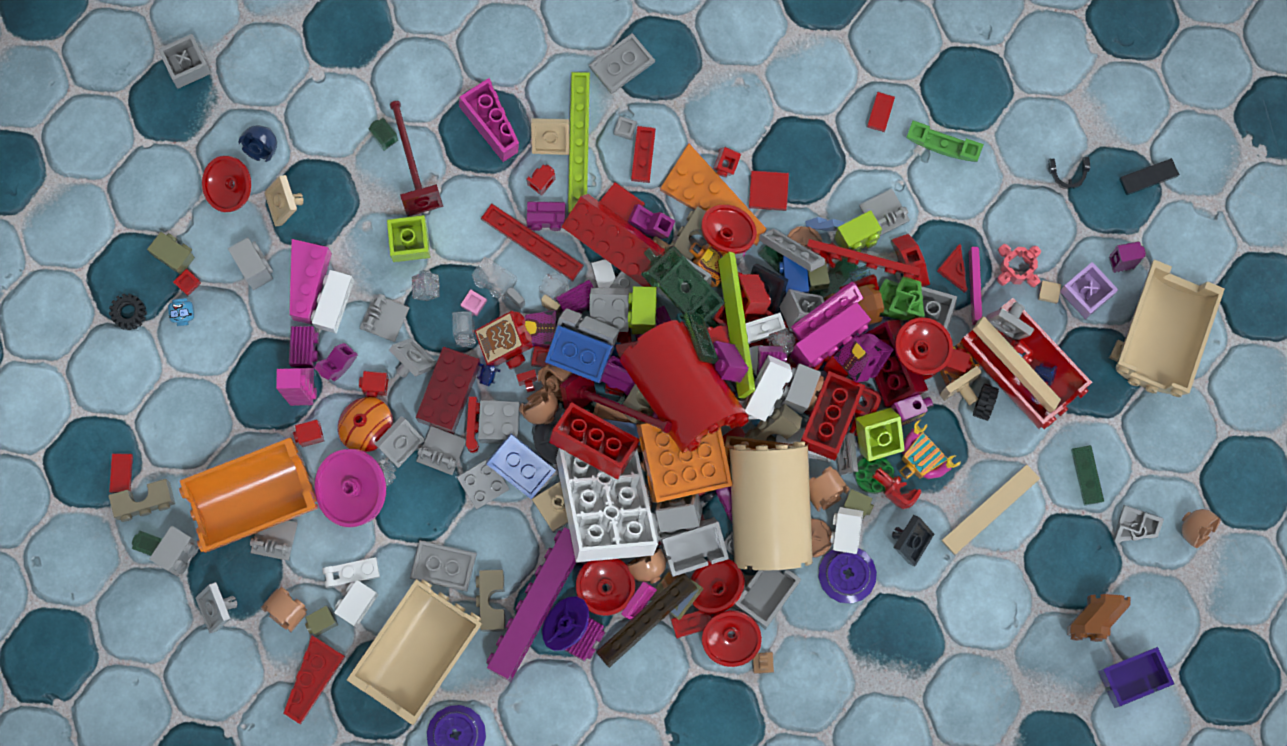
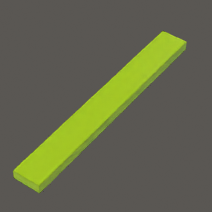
(578, 137)
(736, 319)

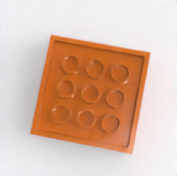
(685, 474)

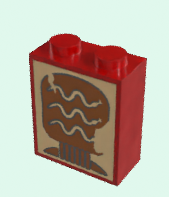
(504, 338)

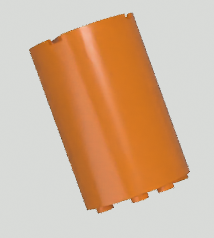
(248, 494)

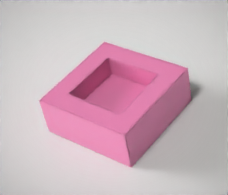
(473, 302)

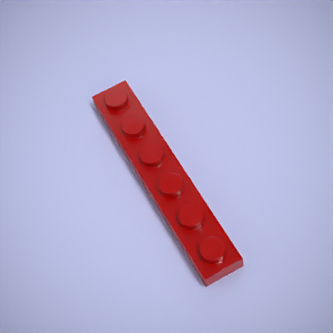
(871, 261)

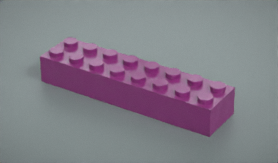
(534, 608)

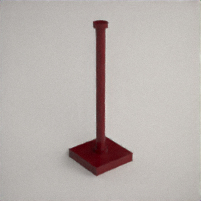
(421, 198)
(582, 391)

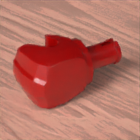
(872, 401)
(892, 490)

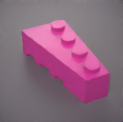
(489, 118)
(308, 271)
(830, 336)
(297, 385)

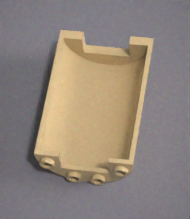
(1168, 332)
(771, 506)
(415, 651)

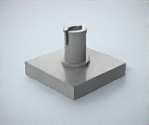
(1009, 322)
(413, 358)
(399, 441)
(214, 607)

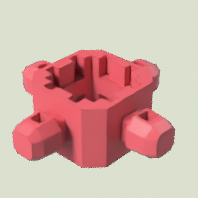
(1008, 273)

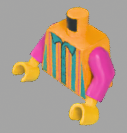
(923, 456)

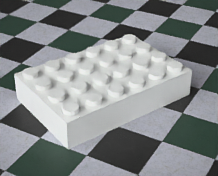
(606, 514)

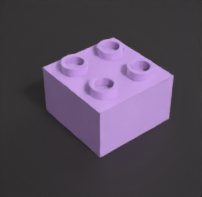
(1088, 290)

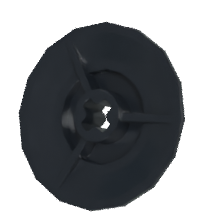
(542, 438)

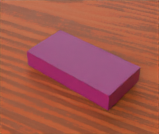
(639, 600)

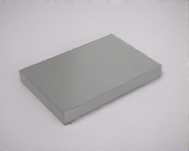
(621, 63)
(443, 566)

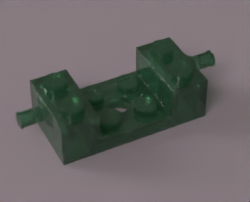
(668, 274)

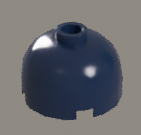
(258, 142)

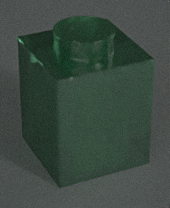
(383, 133)
(145, 543)

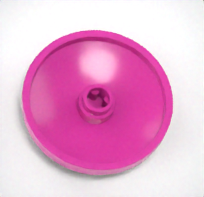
(350, 488)

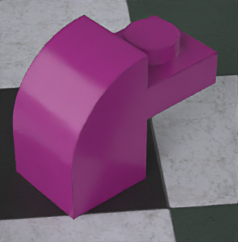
(651, 223)
(337, 362)

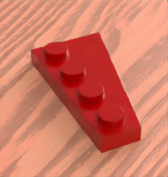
(315, 673)

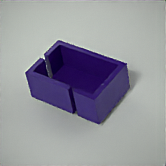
(1136, 677)

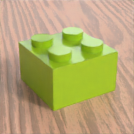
(859, 232)
(408, 238)
(643, 308)
(880, 434)

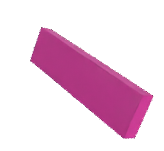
(975, 285)
(827, 310)

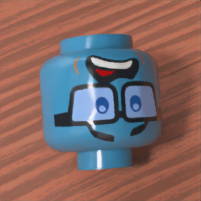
(181, 311)

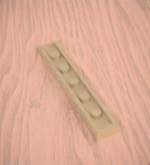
(1016, 364)
(990, 509)

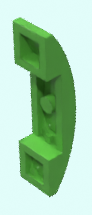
(944, 144)

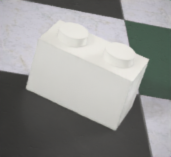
(848, 530)
(356, 603)

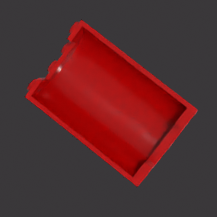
(1068, 381)
(681, 386)

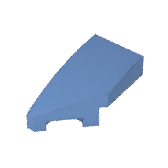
(824, 225)

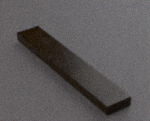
(646, 620)

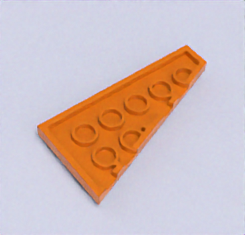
(698, 185)

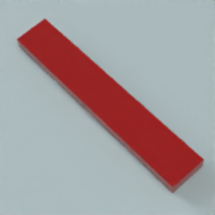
(532, 242)

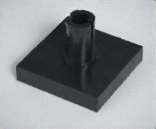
(773, 284)
(912, 540)

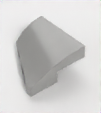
(1136, 525)

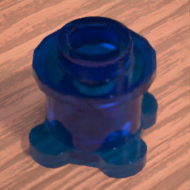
(1046, 373)
(487, 374)

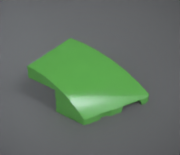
(902, 299)

